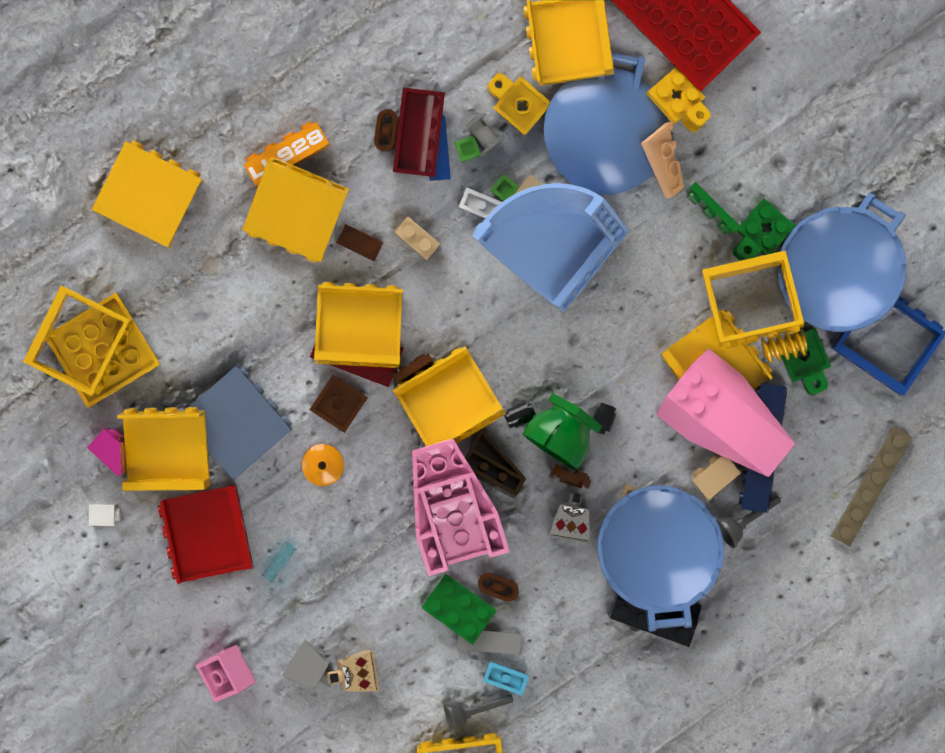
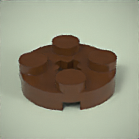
(574, 479)

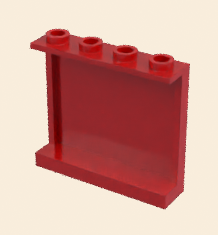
(205, 534)

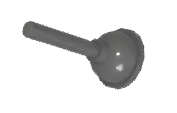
(732, 529)
(457, 715)

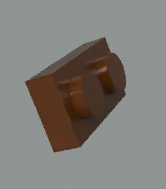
(359, 242)
(408, 372)

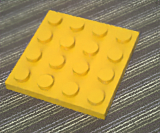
(84, 344)

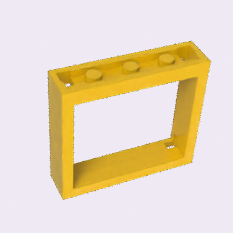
(747, 266)
(47, 326)
(468, 741)

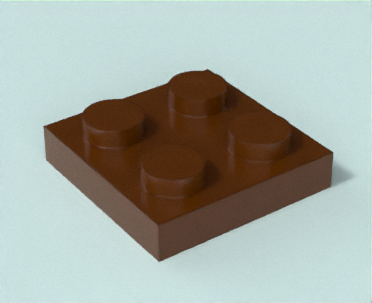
(338, 403)

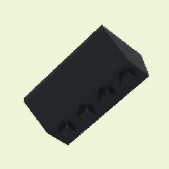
(636, 617)

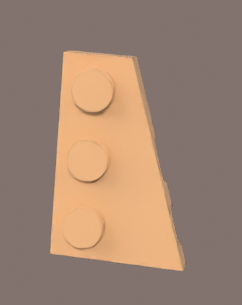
(661, 156)

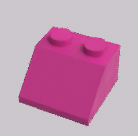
(110, 449)

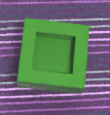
(467, 148)
(504, 188)

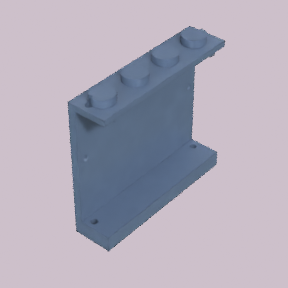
(240, 421)

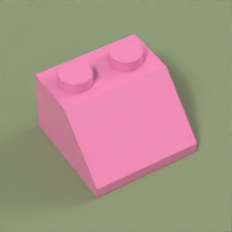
(225, 673)

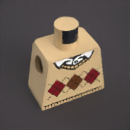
(356, 673)

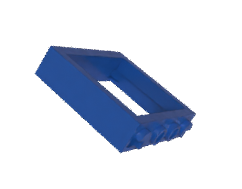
(899, 388)

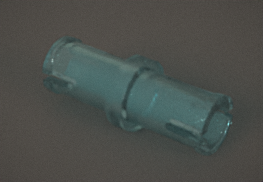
(279, 561)

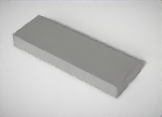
(493, 642)

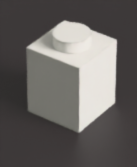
(104, 514)

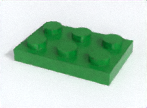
(712, 209)
(459, 609)

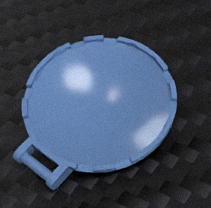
(599, 127)
(846, 265)
(661, 552)

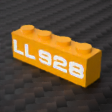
(292, 150)

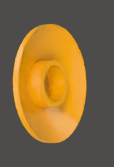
(331, 457)

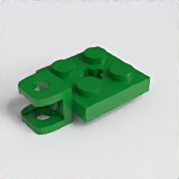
(754, 239)
(811, 369)

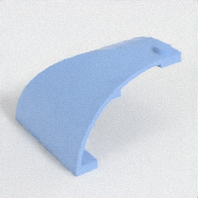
(553, 238)

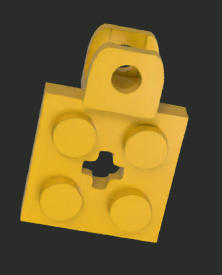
(510, 95)
(687, 109)

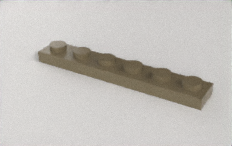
(871, 486)

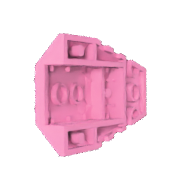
(725, 415)
(452, 509)

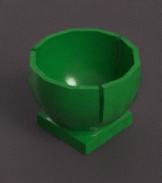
(562, 432)

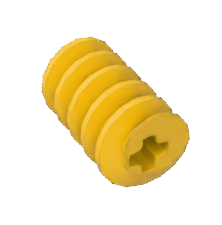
(784, 346)

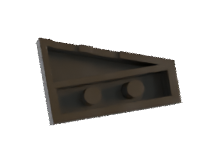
(493, 466)

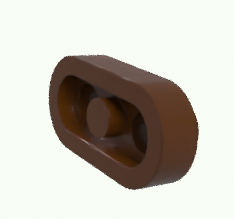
(386, 130)
(498, 586)

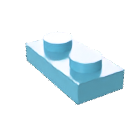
(506, 678)

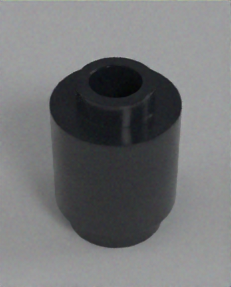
(519, 415)
(605, 416)

